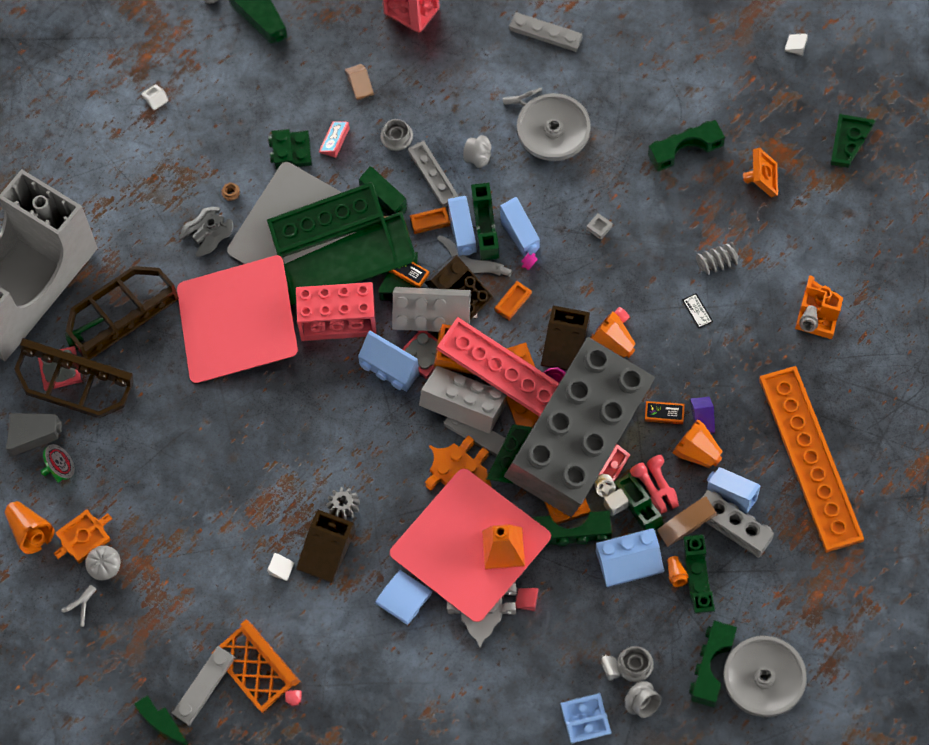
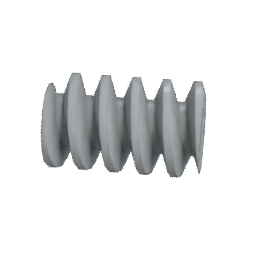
(717, 258)

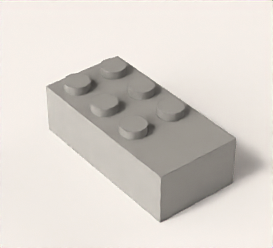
(428, 308)
(462, 399)

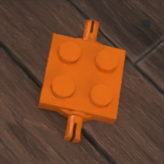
(82, 535)

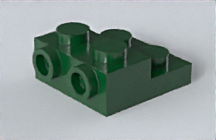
(290, 147)

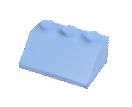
(388, 362)
(629, 557)

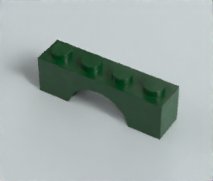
(706, 136)
(485, 221)
(595, 528)
(707, 686)

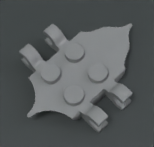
(484, 628)

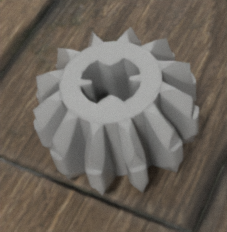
(340, 497)

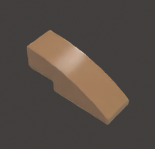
(687, 521)

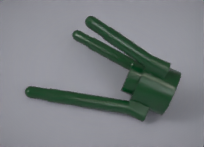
(77, 332)

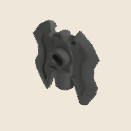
(207, 230)

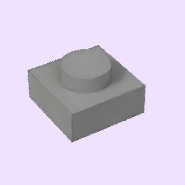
(599, 226)

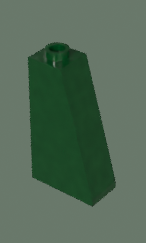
(262, 17)

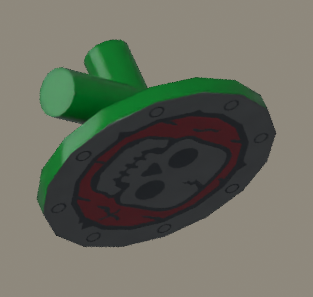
(57, 463)

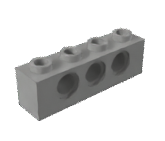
(737, 533)

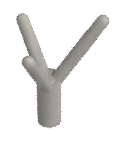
(518, 99)
(83, 599)

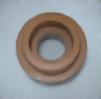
(230, 187)

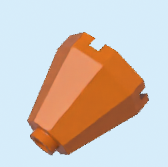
(614, 336)
(699, 446)

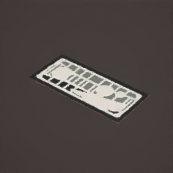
(697, 310)

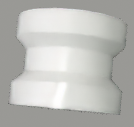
(606, 489)

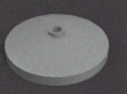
(553, 127)
(769, 659)

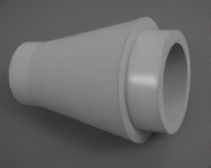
(809, 319)

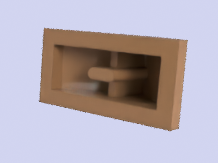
(359, 81)

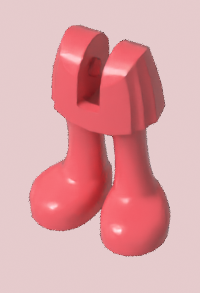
(654, 466)

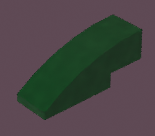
(639, 503)
(160, 721)

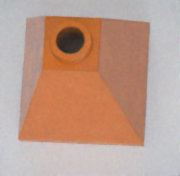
(503, 547)

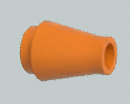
(677, 574)

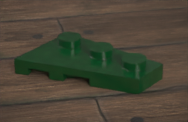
(849, 138)
(507, 453)

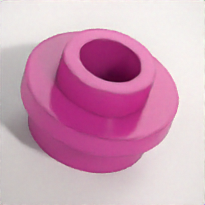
(528, 261)

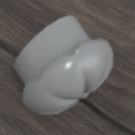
(396, 135)
(477, 151)
(103, 562)
(635, 664)
(642, 699)

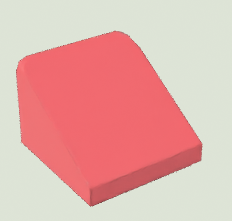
(526, 598)

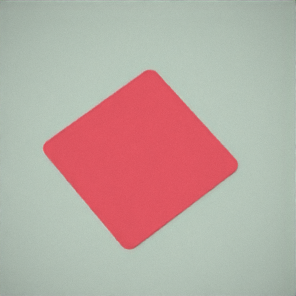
(237, 319)
(448, 549)

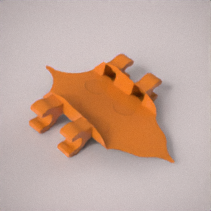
(454, 458)

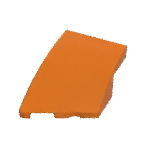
(827, 304)

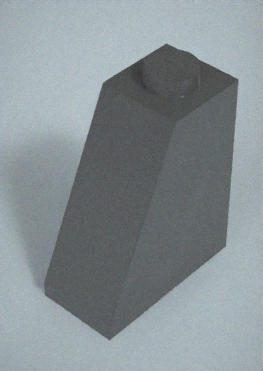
(31, 431)

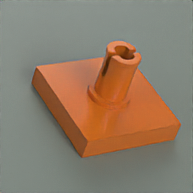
(764, 172)

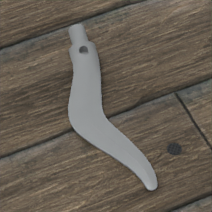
(475, 266)

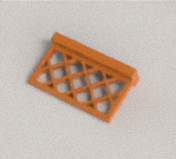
(271, 657)

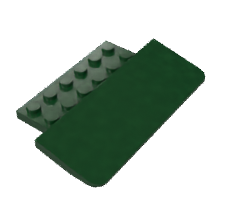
(372, 250)

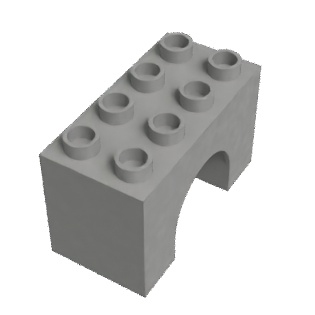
(41, 252)

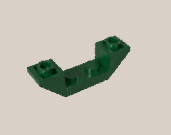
(698, 580)

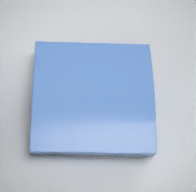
(403, 597)
(585, 718)

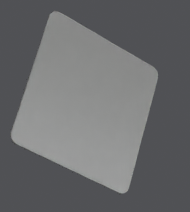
(285, 192)

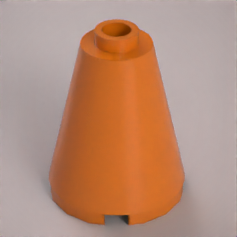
(28, 527)

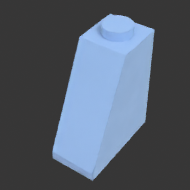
(461, 226)
(519, 227)
(734, 488)

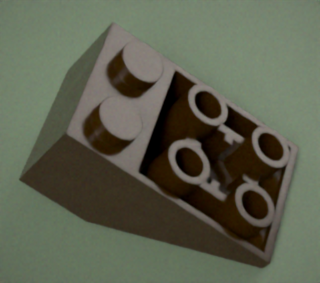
(458, 276)
(564, 336)
(325, 546)

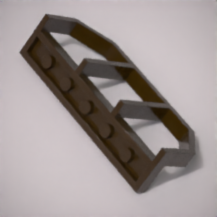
(128, 323)
(83, 365)

